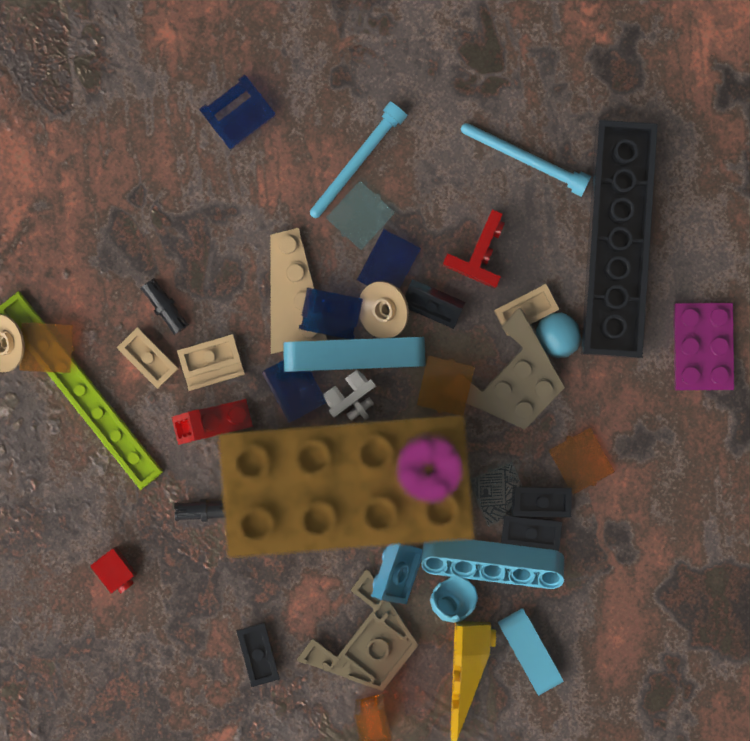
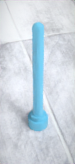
(392, 116)
(575, 181)

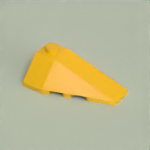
(470, 657)

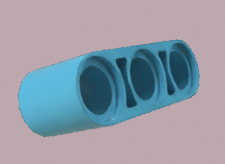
(530, 651)

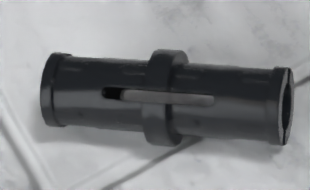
(164, 306)
(199, 510)

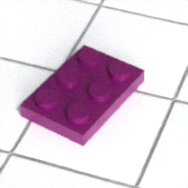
(703, 346)

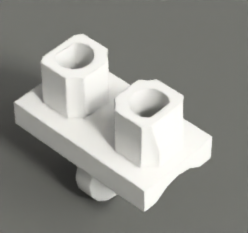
(361, 387)

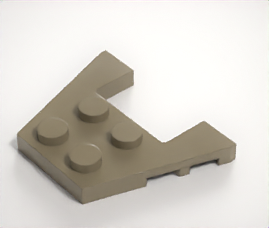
(525, 382)
(374, 650)

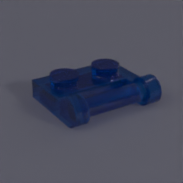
(244, 119)

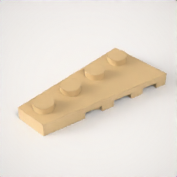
(288, 290)

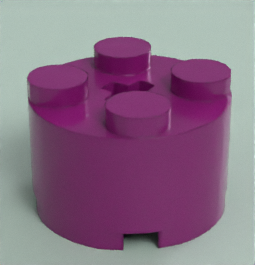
(435, 484)

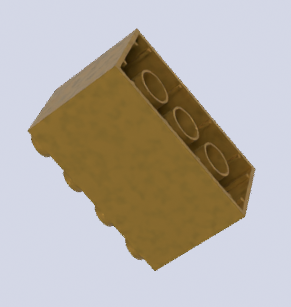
(335, 488)

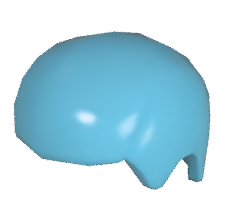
(559, 335)
(454, 599)

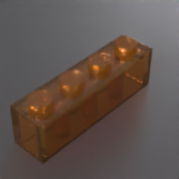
(373, 719)

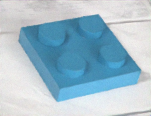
(397, 573)

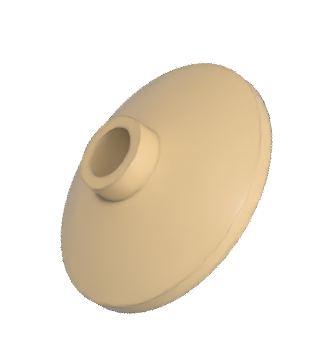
(374, 310)
(10, 344)

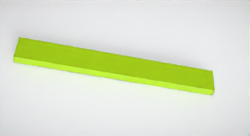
(93, 406)

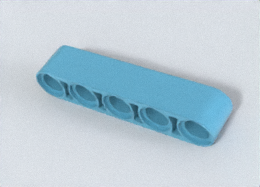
(354, 354)
(494, 562)

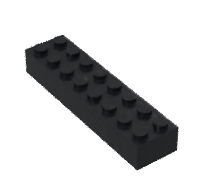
(619, 239)

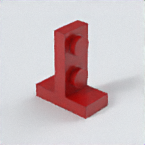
(480, 254)
(211, 421)

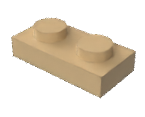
(534, 304)
(147, 358)

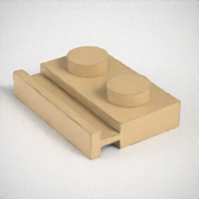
(211, 362)

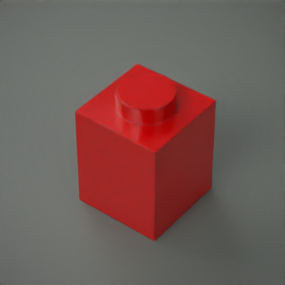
(114, 571)

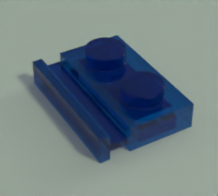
(389, 260)
(330, 313)
(294, 391)

